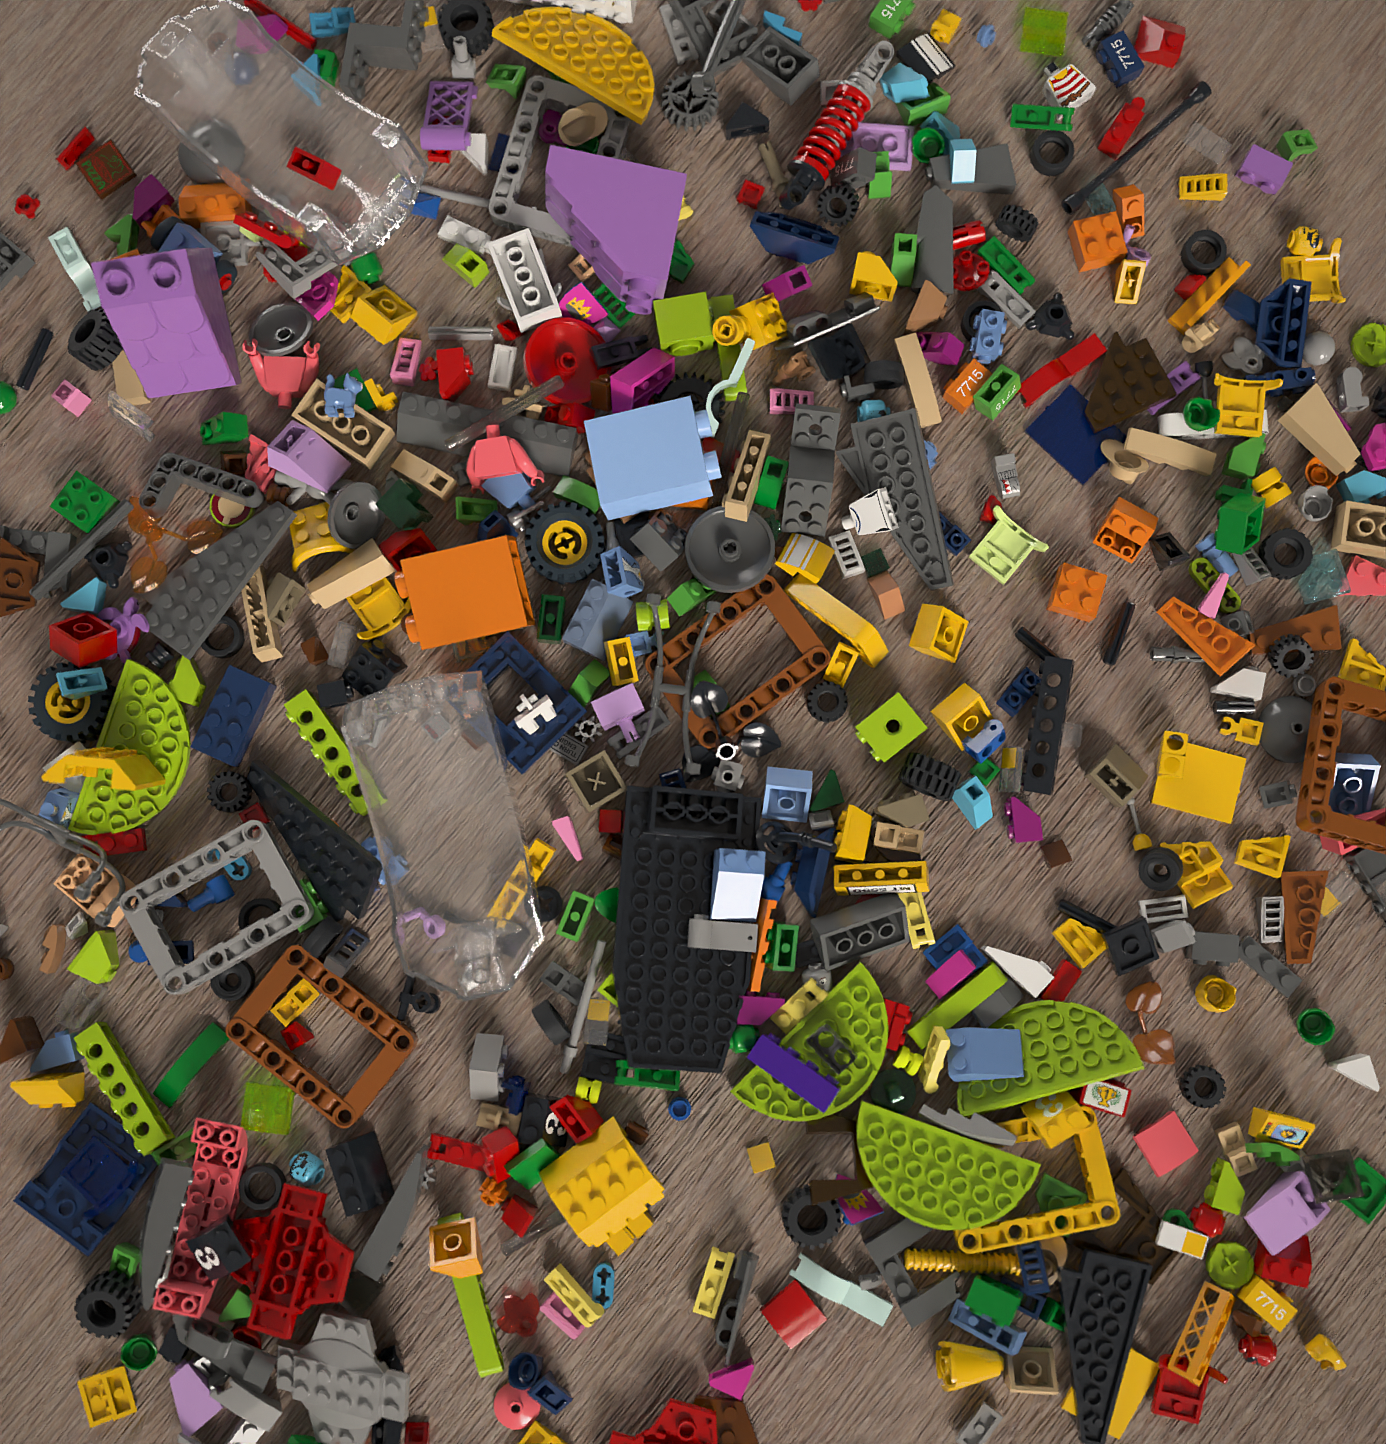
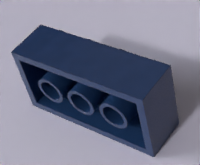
(233, 716)

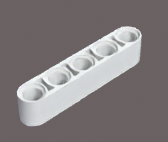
(1174, 427)

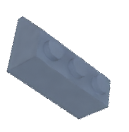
(597, 620)

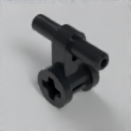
(417, 1000)

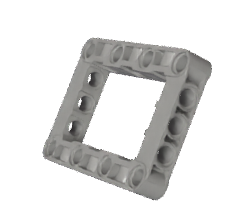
(560, 98)
(194, 868)

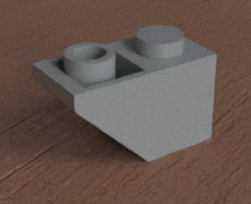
(1173, 935)

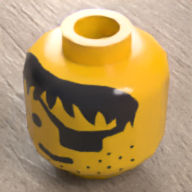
(1304, 241)

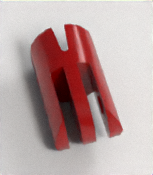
(968, 234)

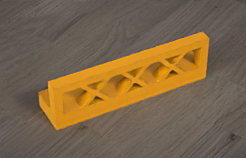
(1207, 295)
(1210, 1336)

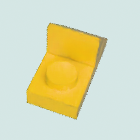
(841, 664)

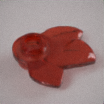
(519, 1311)

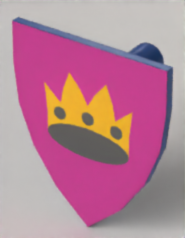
(581, 305)
(858, 1206)

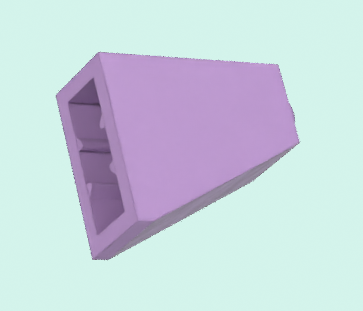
(192, 1397)

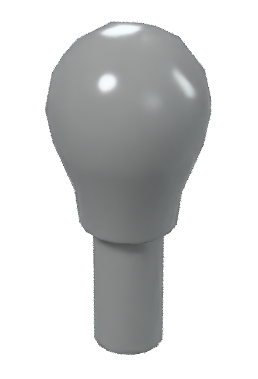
(611, 541)

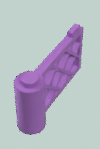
(445, 134)

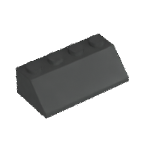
(860, 930)

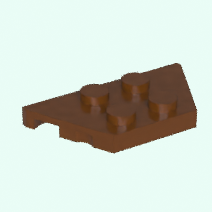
(17, 577)
(731, 1418)

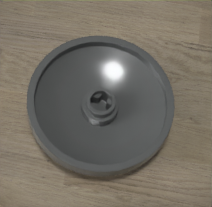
(729, 552)

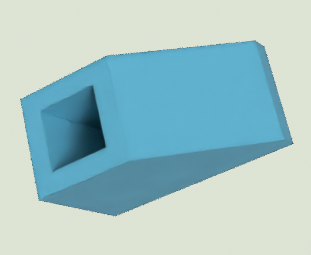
(903, 84)
(1362, 487)
(973, 801)

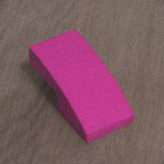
(950, 974)

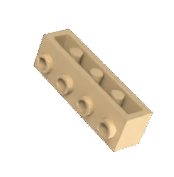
(747, 476)

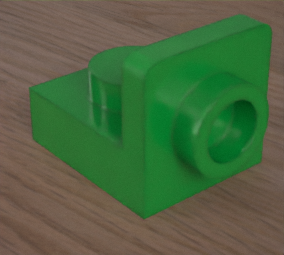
(329, 66)

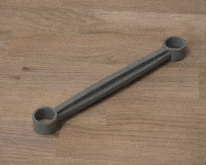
(703, 81)

